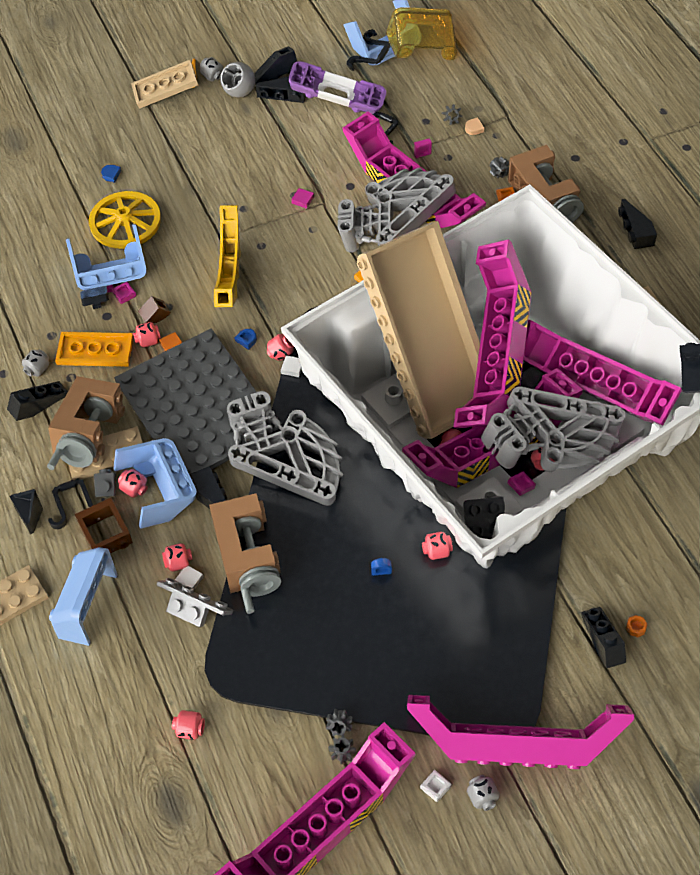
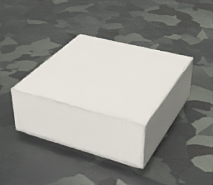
(291, 366)
(189, 577)
(435, 786)

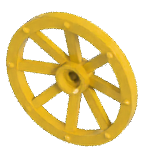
(124, 217)

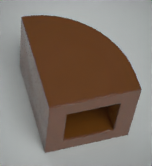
(154, 310)

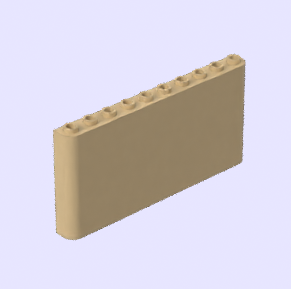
(424, 324)

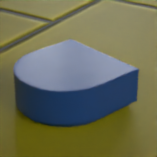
(110, 172)
(246, 338)
(381, 566)

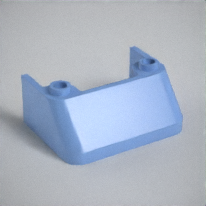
(364, 49)
(111, 272)
(165, 464)
(79, 592)

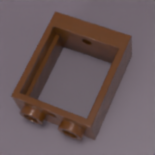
(98, 513)

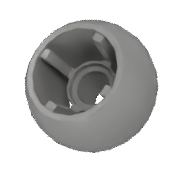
(237, 79)

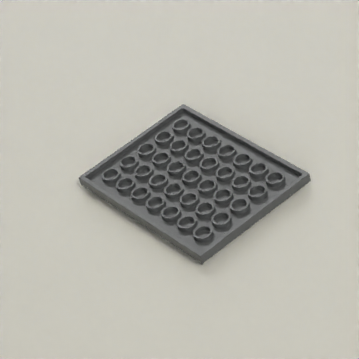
(186, 398)

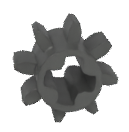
(456, 111)
(499, 167)
(339, 722)
(342, 743)

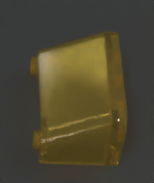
(422, 29)

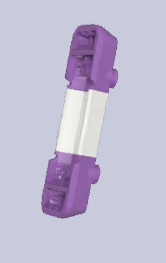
(313, 80)

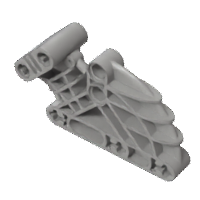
(412, 192)
(531, 420)
(255, 423)

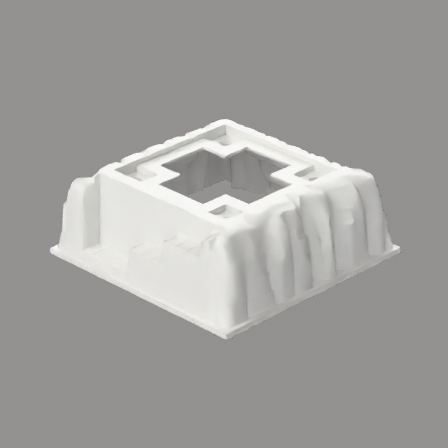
(574, 295)

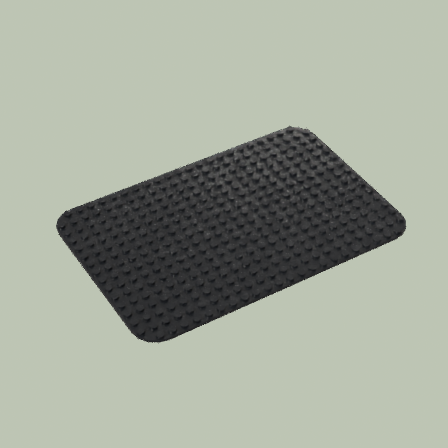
(367, 640)

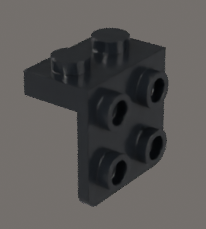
(690, 367)
(482, 513)

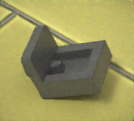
(105, 483)

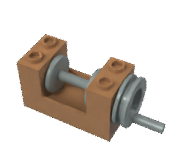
(536, 169)
(74, 428)
(256, 568)

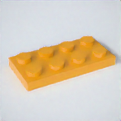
(94, 349)

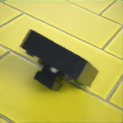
(94, 297)

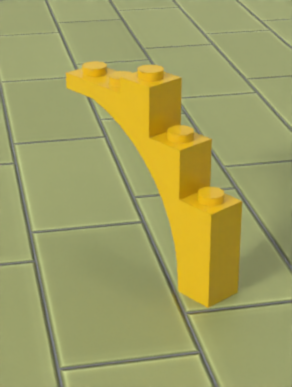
(228, 273)

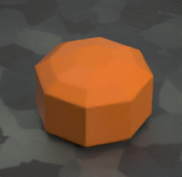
(636, 626)

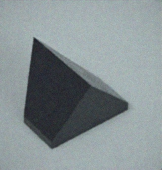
(28, 508)

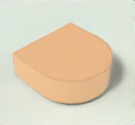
(474, 126)

